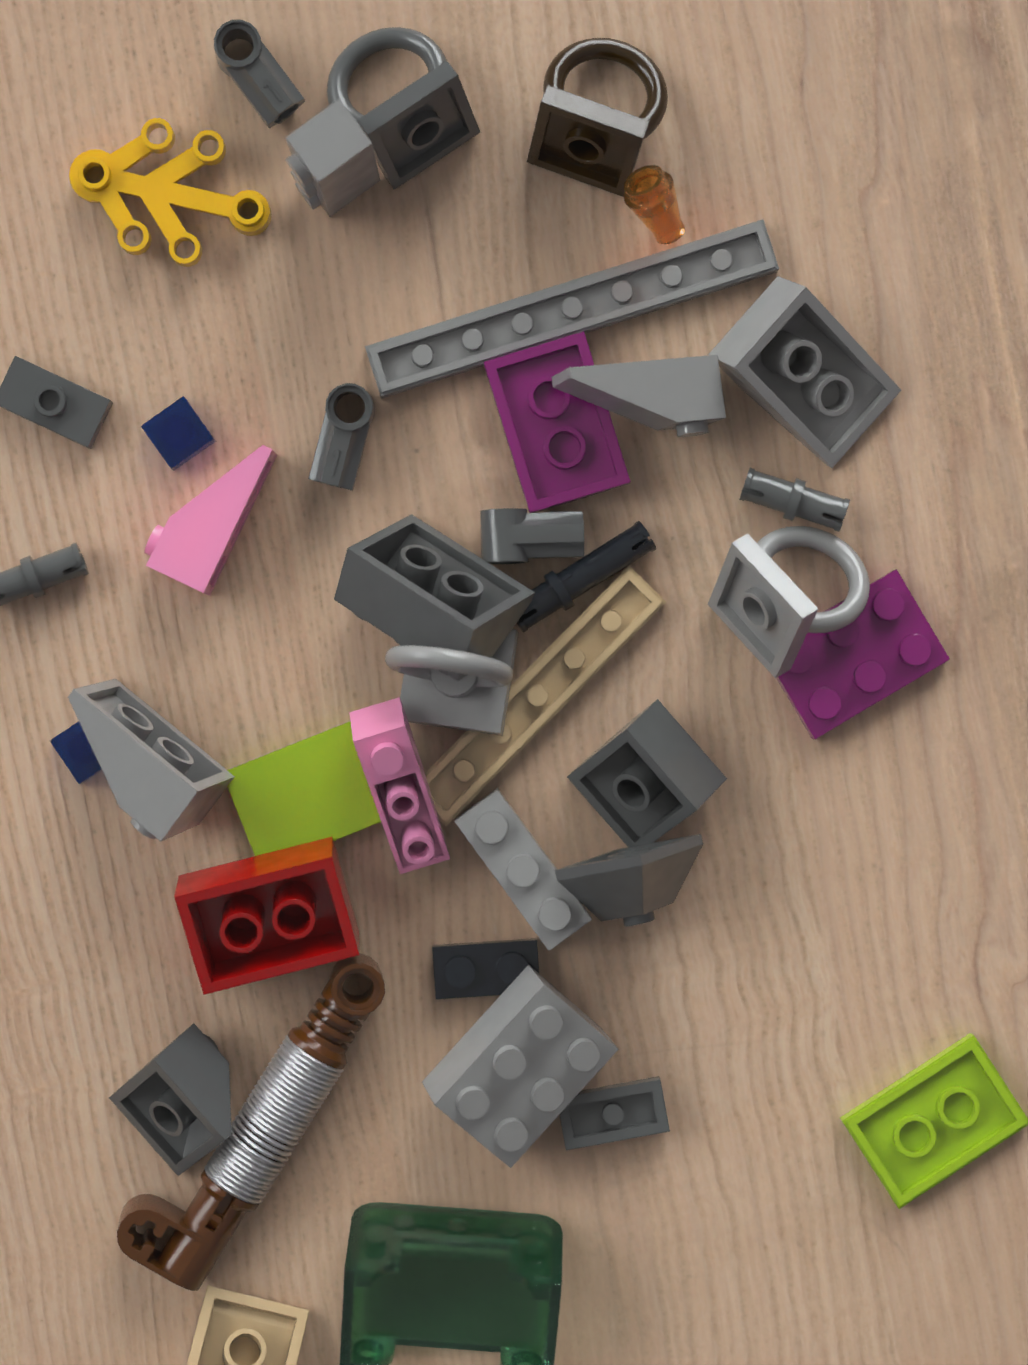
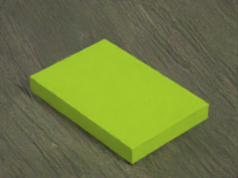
(303, 793)
(935, 1120)

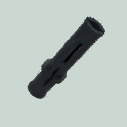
(589, 571)

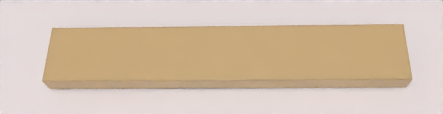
(543, 691)

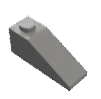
(656, 393)

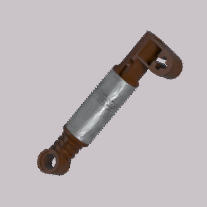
(252, 1155)

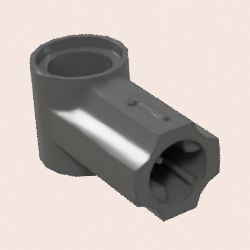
(257, 75)
(341, 443)
(517, 536)

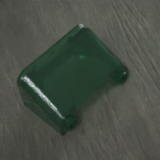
(451, 1283)

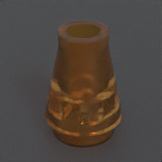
(654, 201)

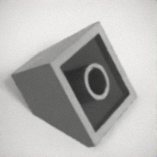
(632, 879)
(181, 1100)

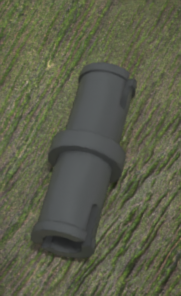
(794, 499)
(41, 573)

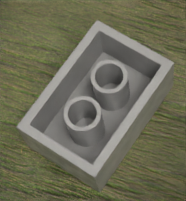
(519, 1066)

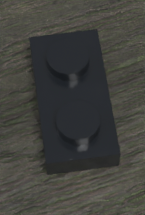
(481, 967)

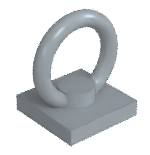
(769, 608)
(438, 700)

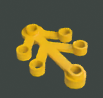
(161, 190)

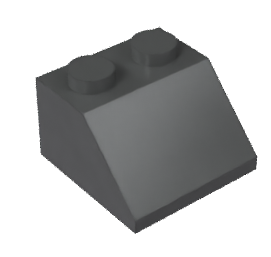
(647, 777)

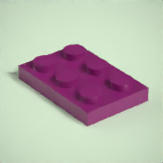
(556, 440)
(863, 662)

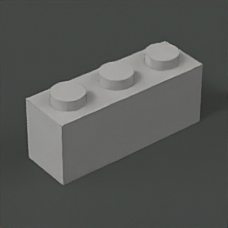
(332, 159)
(522, 869)

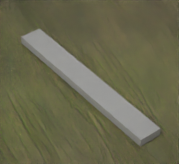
(572, 308)

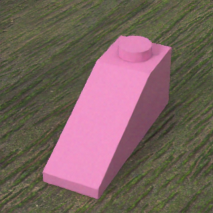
(205, 529)

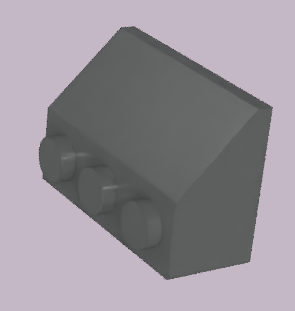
(430, 590)

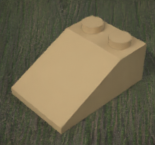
(246, 1331)

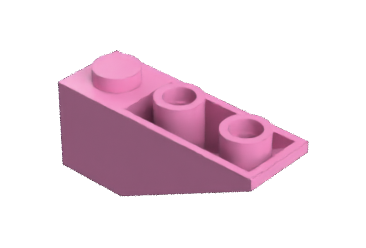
(398, 785)

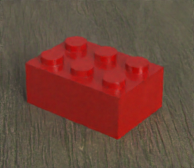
(267, 915)

